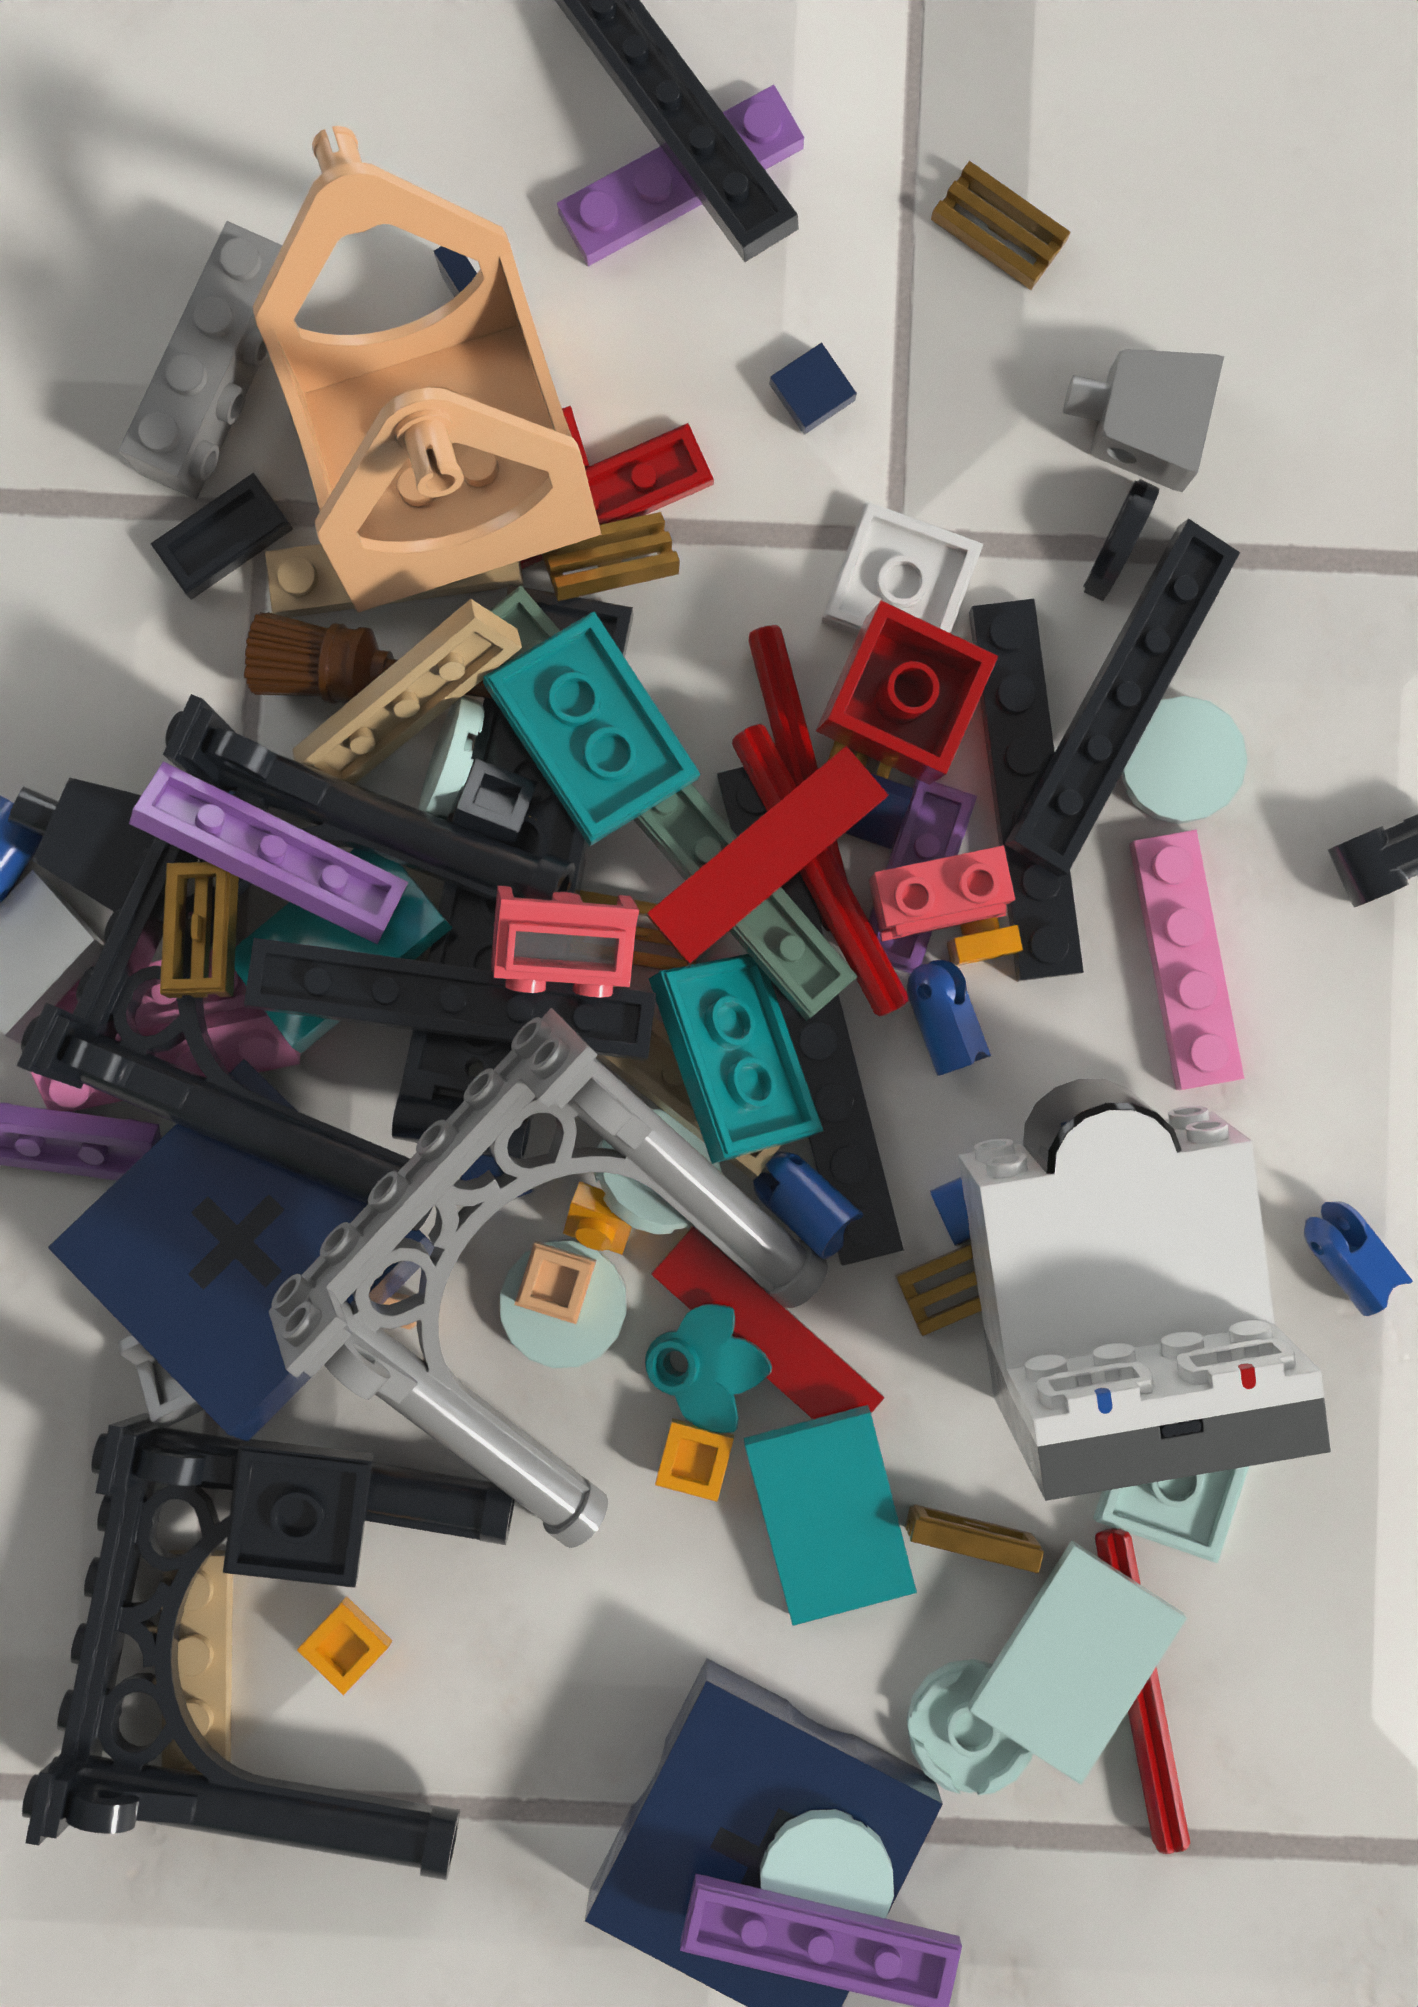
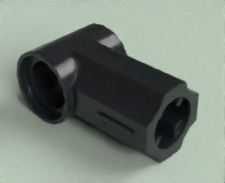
(1378, 861)

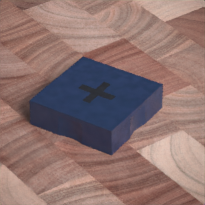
(195, 1255)
(721, 1792)

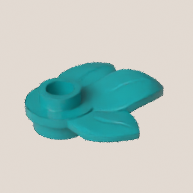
(716, 1367)

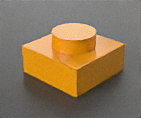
(983, 941)
(594, 1223)
(694, 1460)
(344, 1645)

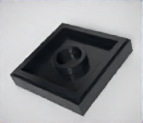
(298, 1512)

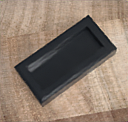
(221, 536)

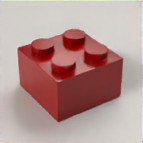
(906, 693)

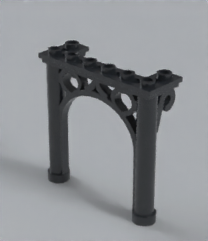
(83, 1044)
(222, 1799)

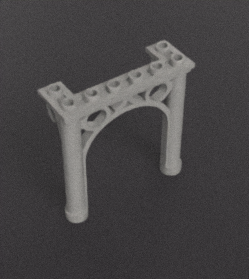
(542, 1073)

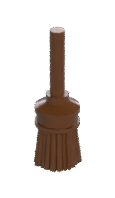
(314, 660)

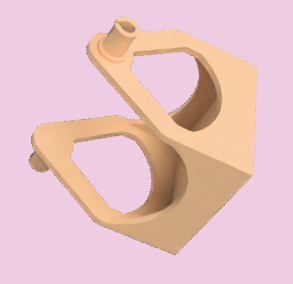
(429, 438)

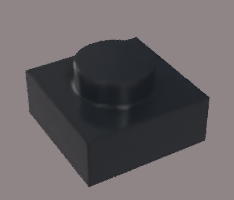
(494, 802)

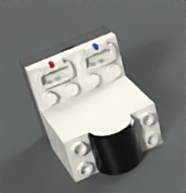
(1132, 1296)

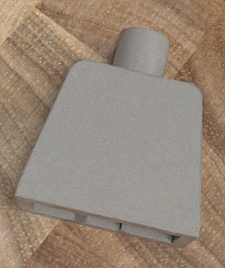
(1150, 412)

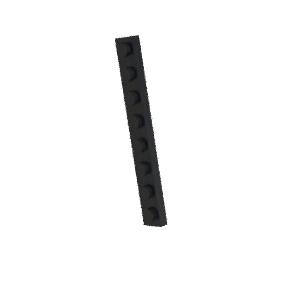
(847, 1146)

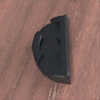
(1121, 539)

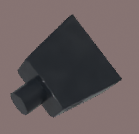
(85, 837)

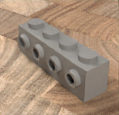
(204, 368)

